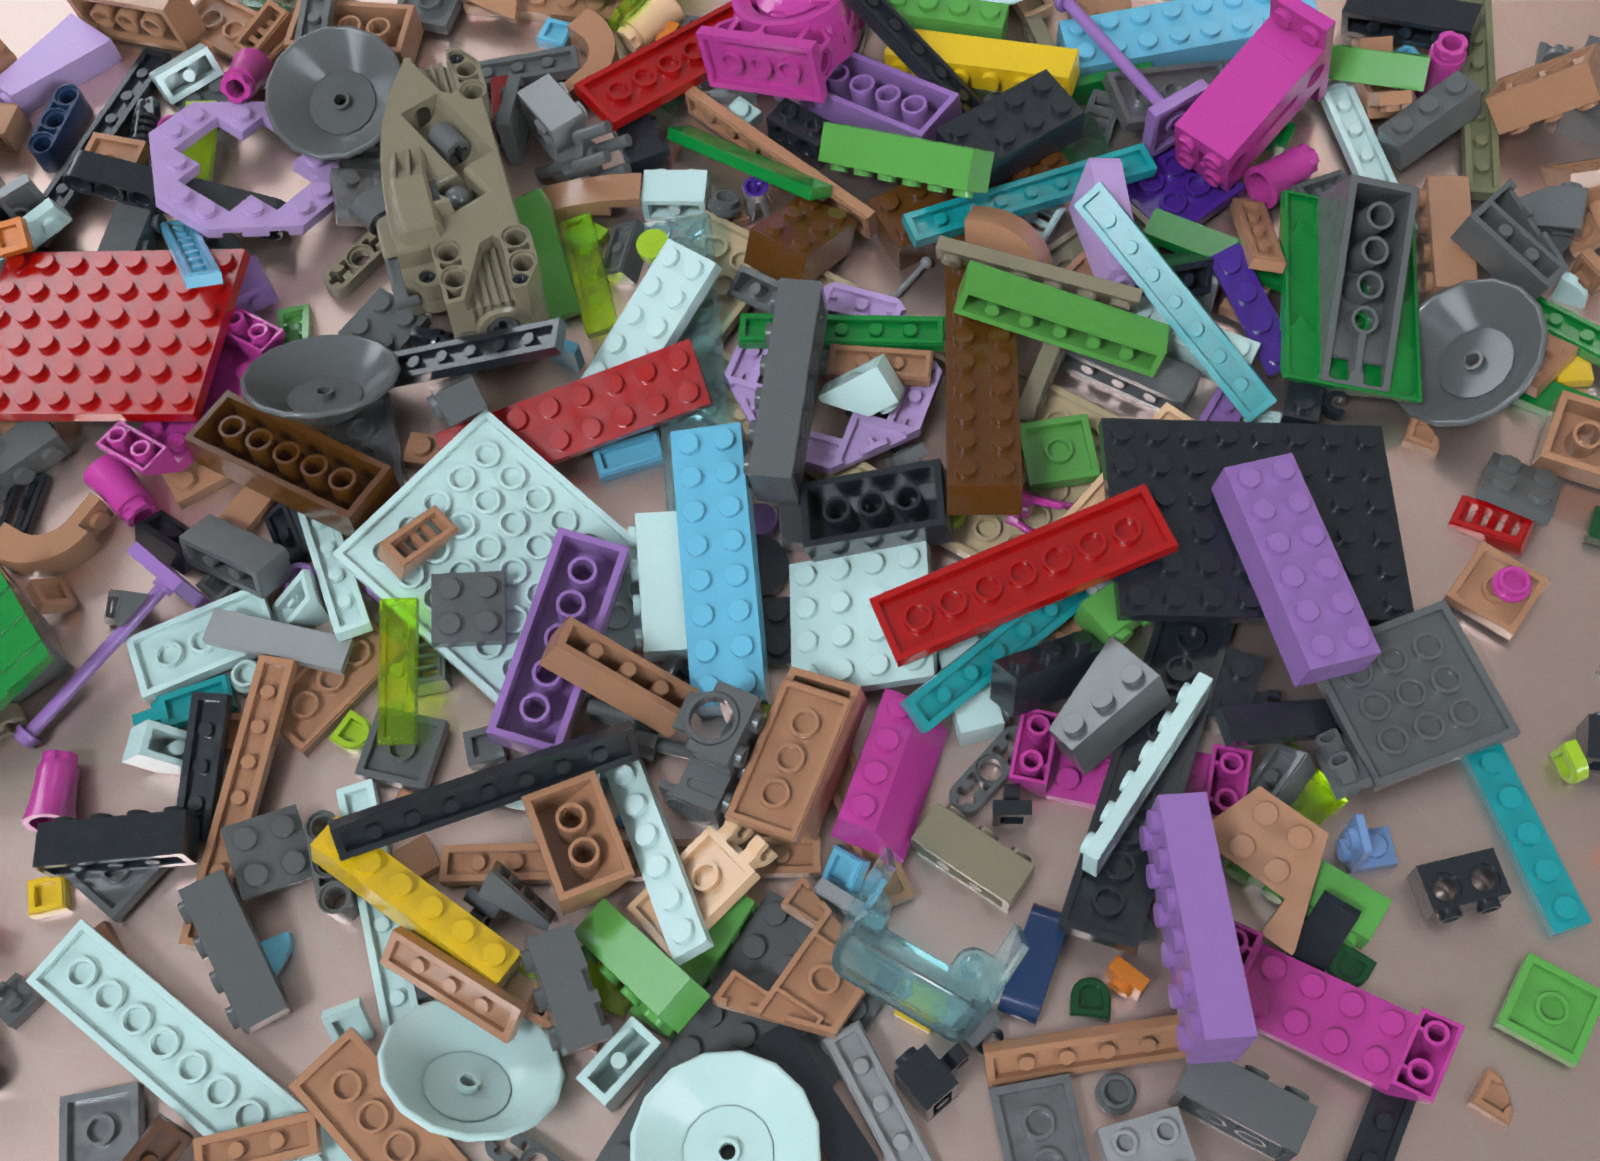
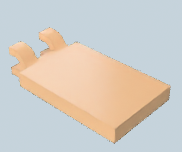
(717, 874)

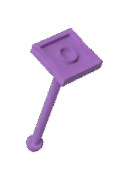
(1164, 112)
(166, 583)

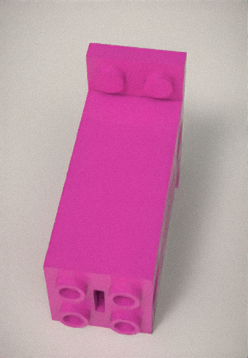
(1256, 93)

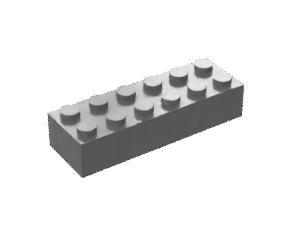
(787, 391)

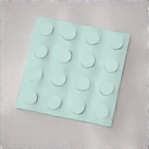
(836, 626)

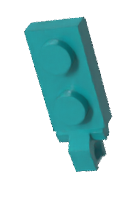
(174, 706)

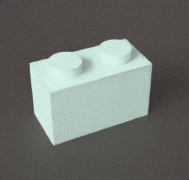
(186, 73)
(674, 193)
(622, 1064)

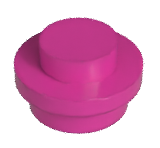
(1511, 584)

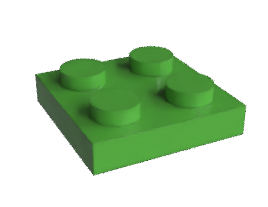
(1058, 452)
(1550, 1010)

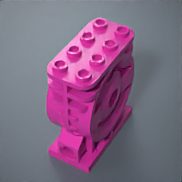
(780, 46)

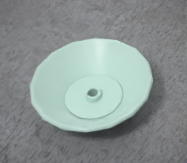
(466, 1080)
(726, 1102)

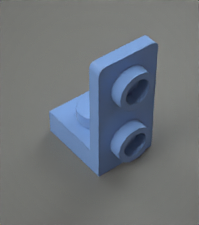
(1365, 848)

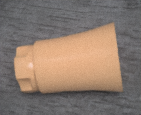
(647, 22)

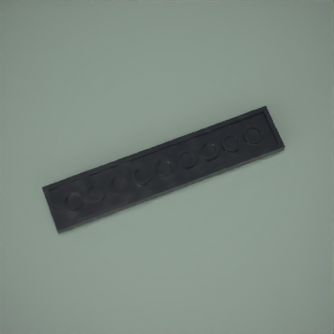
(1118, 901)

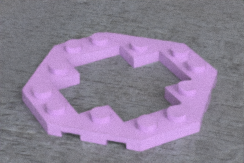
(252, 216)
(864, 434)

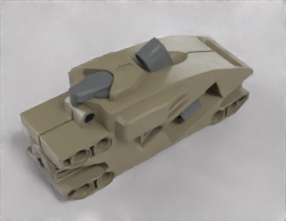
(448, 205)

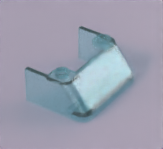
(910, 980)

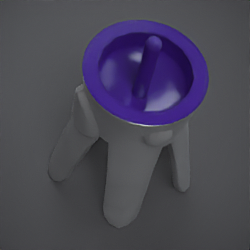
(756, 192)

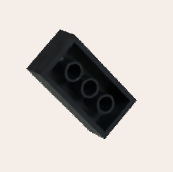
(1019, 125)
(875, 510)

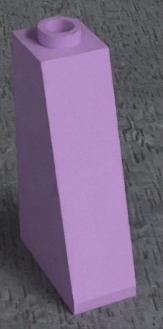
(65, 55)
(1098, 255)

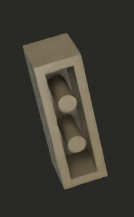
(973, 856)

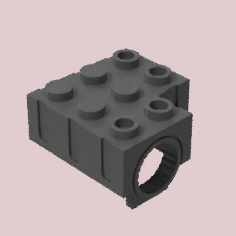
(718, 763)

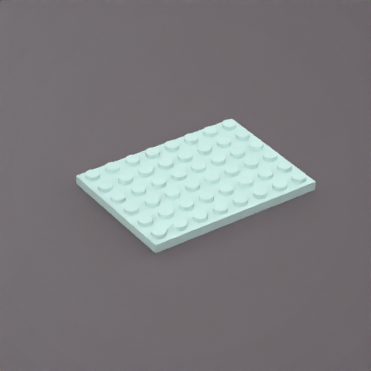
(507, 518)

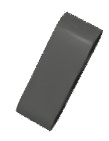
(326, 886)

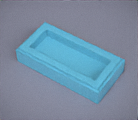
(628, 456)

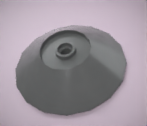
(319, 74)
(1472, 323)
(320, 378)

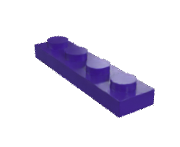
(1250, 305)

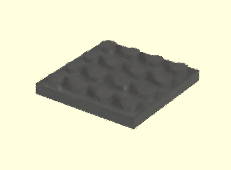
(1419, 699)

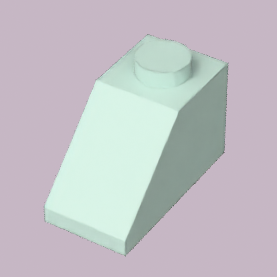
(865, 389)
(155, 747)

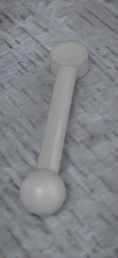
(925, 263)

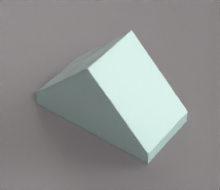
(301, 603)

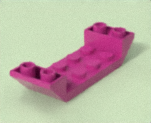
(160, 445)
(1048, 774)
(1346, 1025)

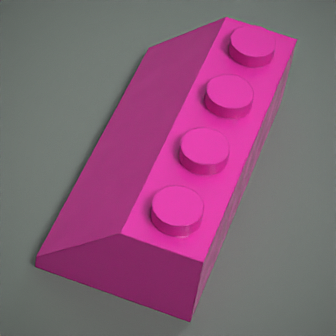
(889, 781)

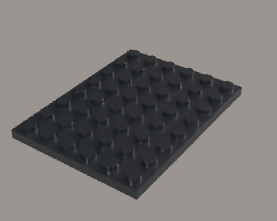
(1206, 577)

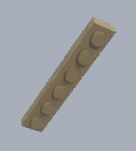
(958, 253)

